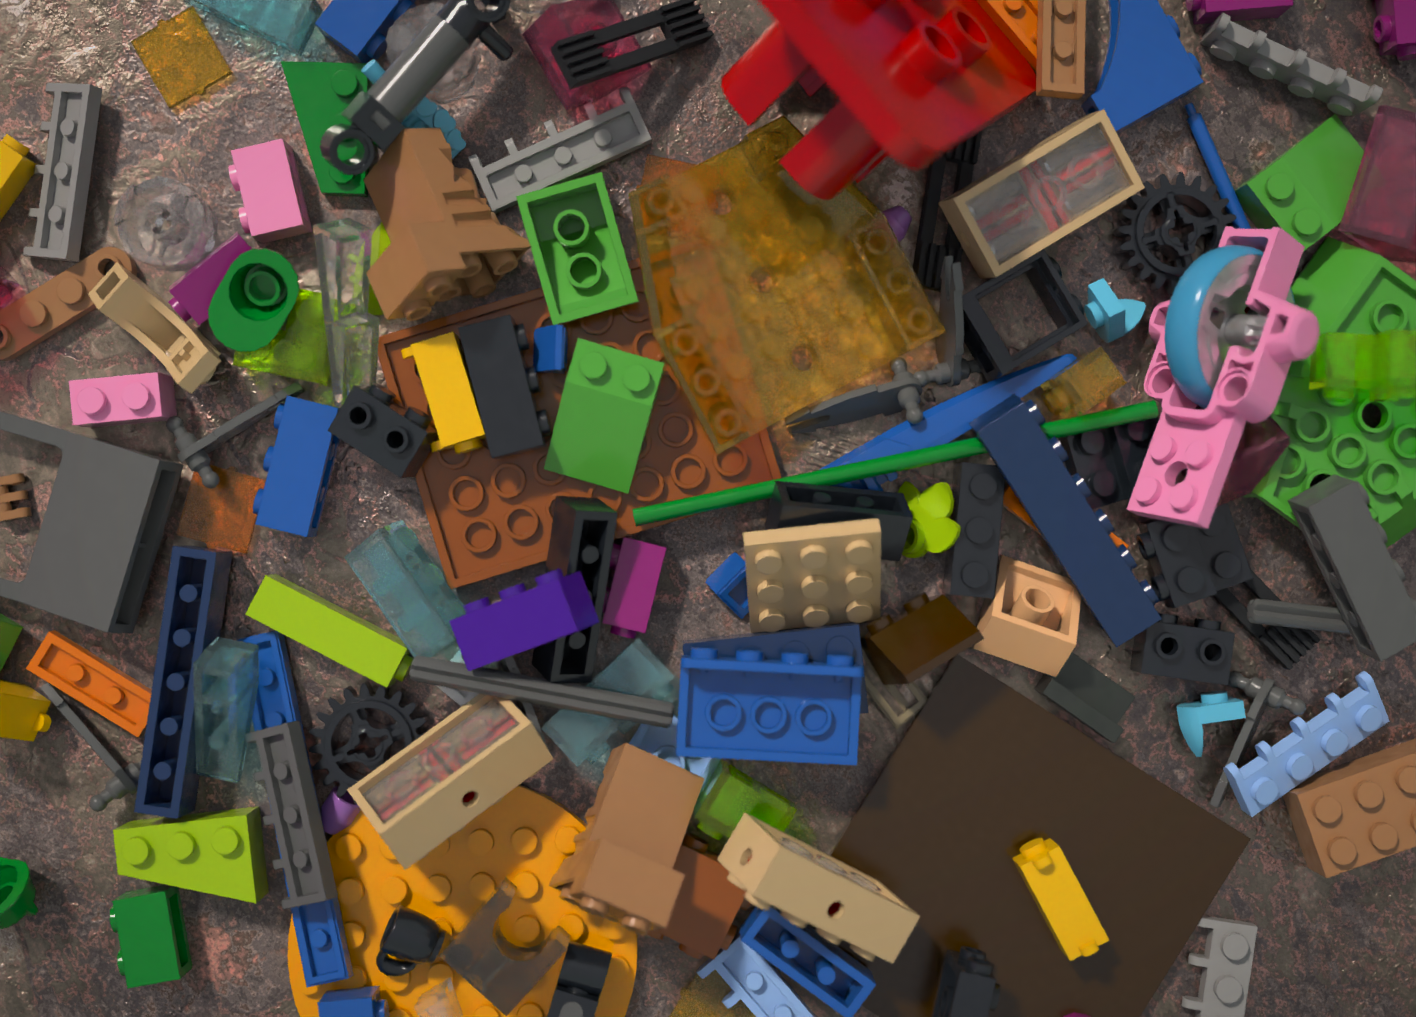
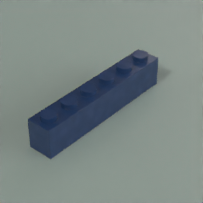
(1065, 518)
(188, 626)

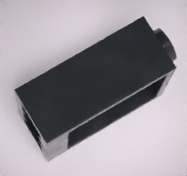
(1062, 306)

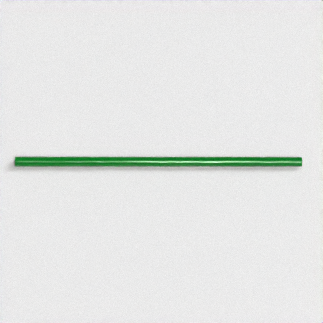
(885, 465)

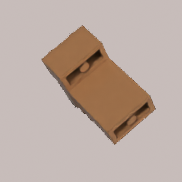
(437, 227)
(631, 842)

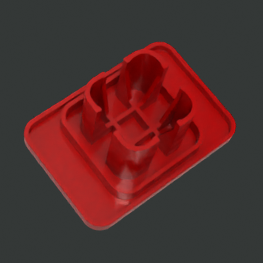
(906, 75)

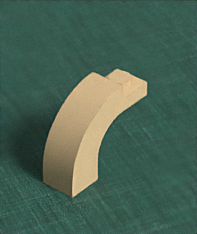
(155, 324)

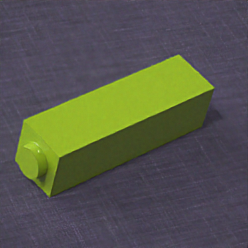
(330, 630)

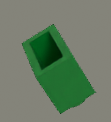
(151, 935)

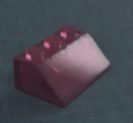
(1384, 191)

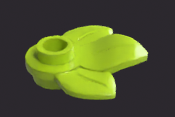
(931, 525)

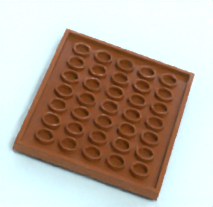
(501, 511)

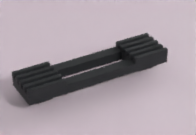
(583, 60)
(928, 255)
(1282, 643)

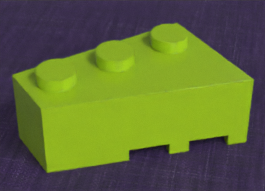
(198, 852)

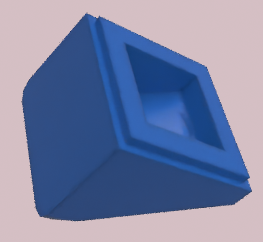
(550, 349)
(730, 584)

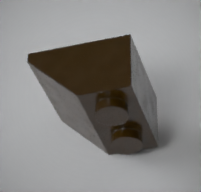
(917, 639)

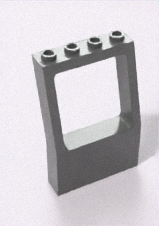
(96, 528)

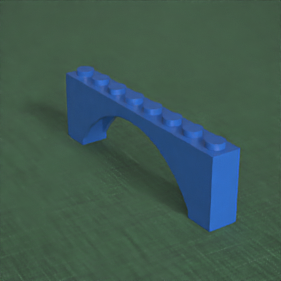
(1143, 65)

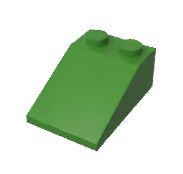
(1305, 185)
(577, 249)
(604, 415)

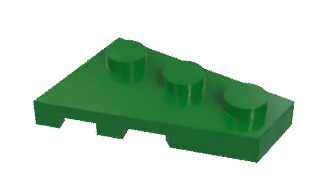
(319, 97)

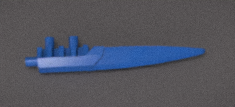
(948, 419)

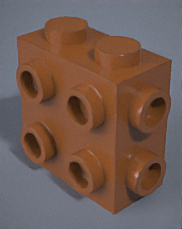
(704, 903)

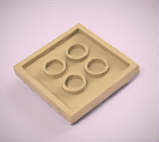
(813, 575)

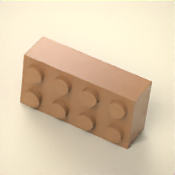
(1356, 811)

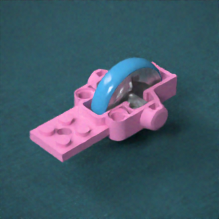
(1222, 362)

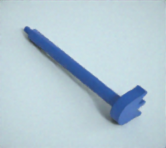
(1216, 167)

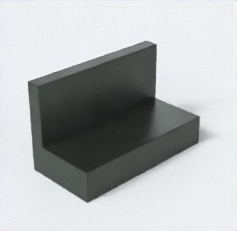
(1088, 696)

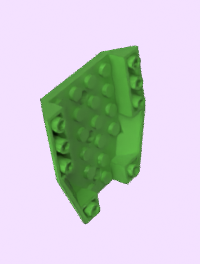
(1359, 295)

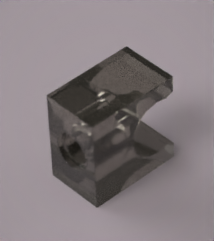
(491, 962)

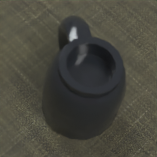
(409, 938)

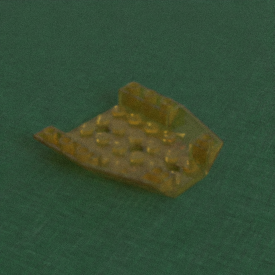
(834, 288)

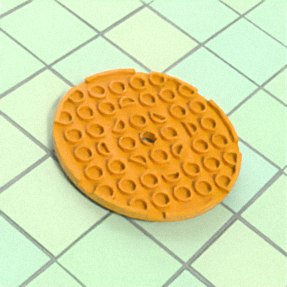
(515, 839)

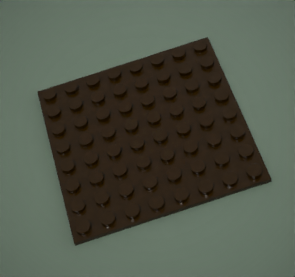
(961, 800)

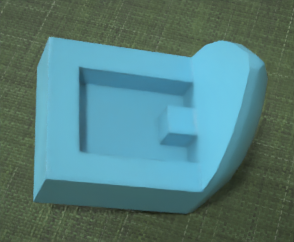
(1108, 314)
(1212, 708)

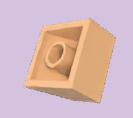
(1030, 617)

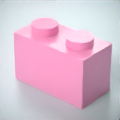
(269, 191)
(122, 400)

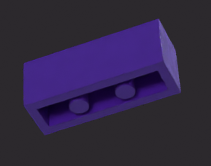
(523, 618)

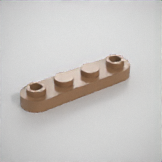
(56, 303)

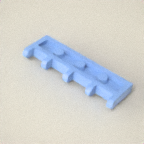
(1308, 746)
(754, 982)

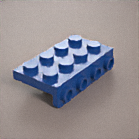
(769, 707)

